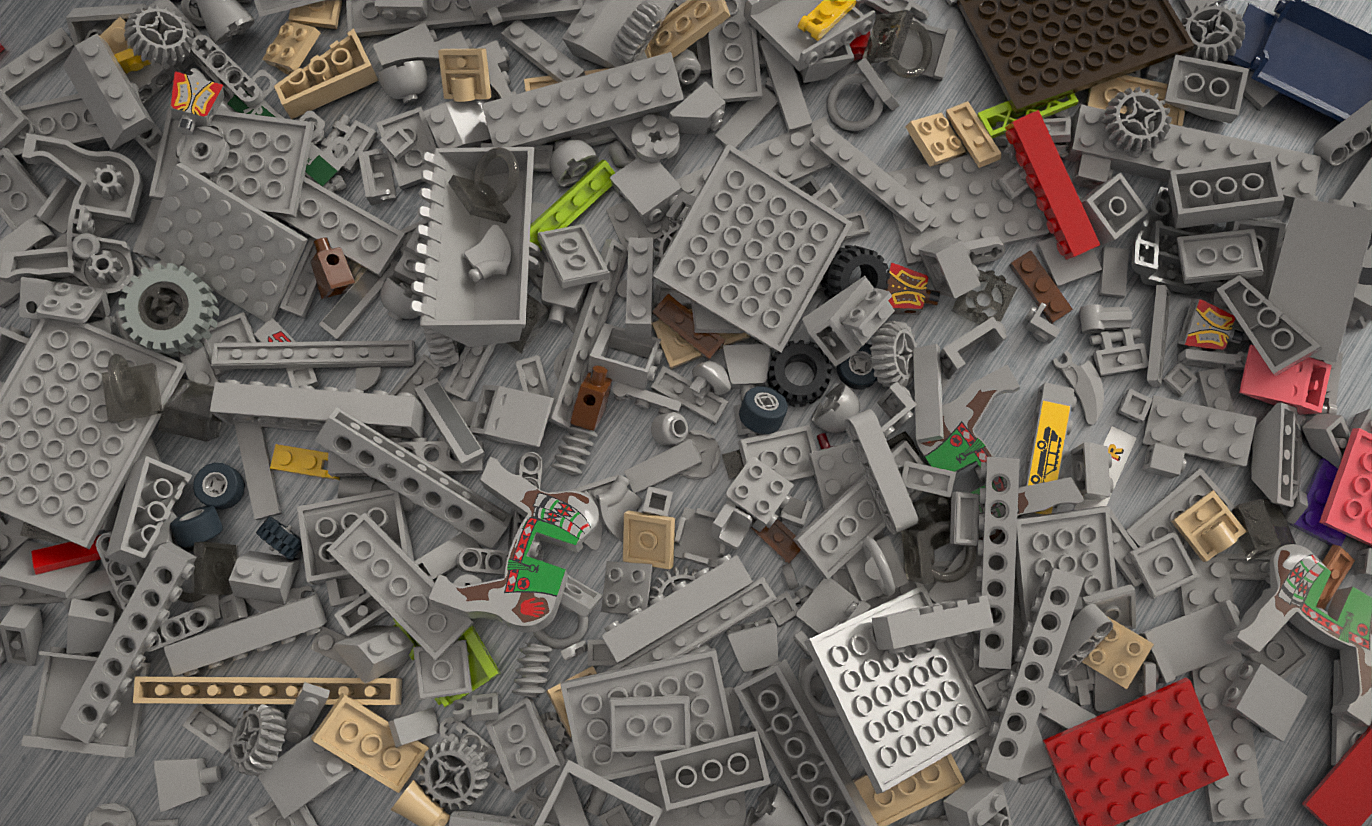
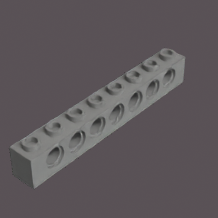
(410, 466)
(1000, 654)
(80, 720)
(1010, 764)

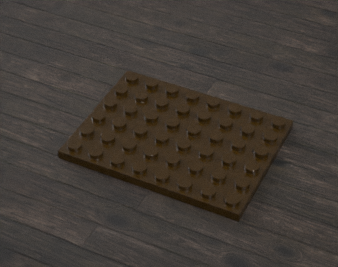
(1070, 45)

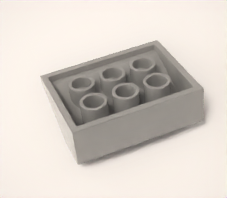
(597, 26)
(327, 520)

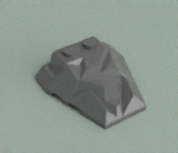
(1156, 250)

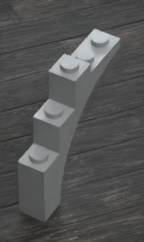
(423, 45)

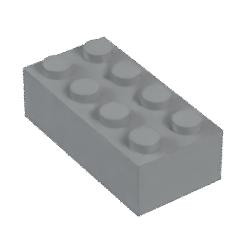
(1225, 192)

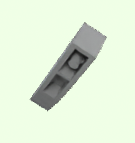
(442, 560)

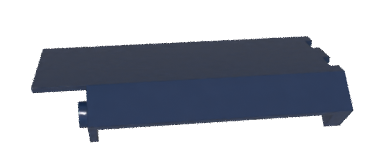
(1308, 56)

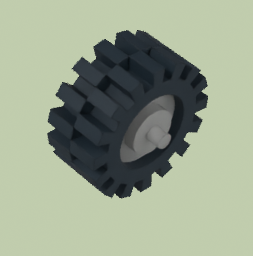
(280, 538)

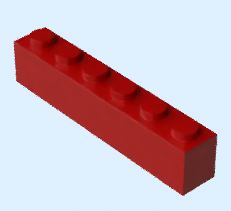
(1051, 185)

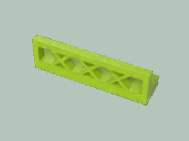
(1005, 113)

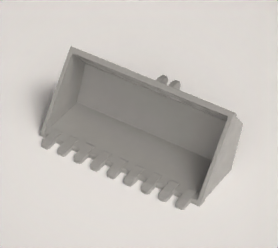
(451, 302)

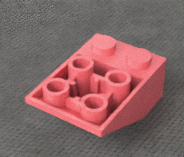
(1298, 386)

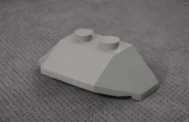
(1278, 455)

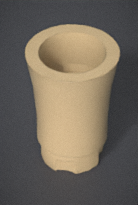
(419, 808)

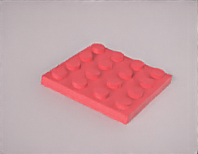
(1350, 497)

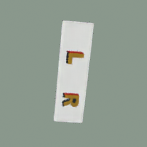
(1119, 447)

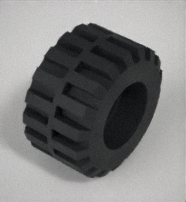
(846, 260)
(800, 353)

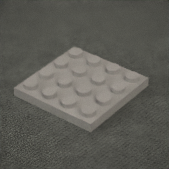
(1068, 541)

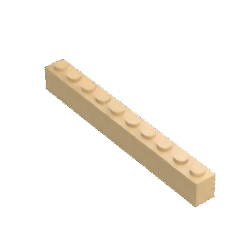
(261, 690)

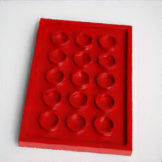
(1136, 756)

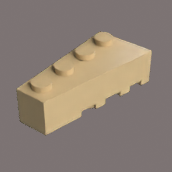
(327, 77)

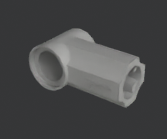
(1097, 319)

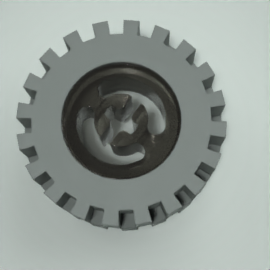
(184, 325)

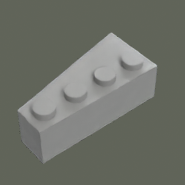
(144, 508)
(932, 623)

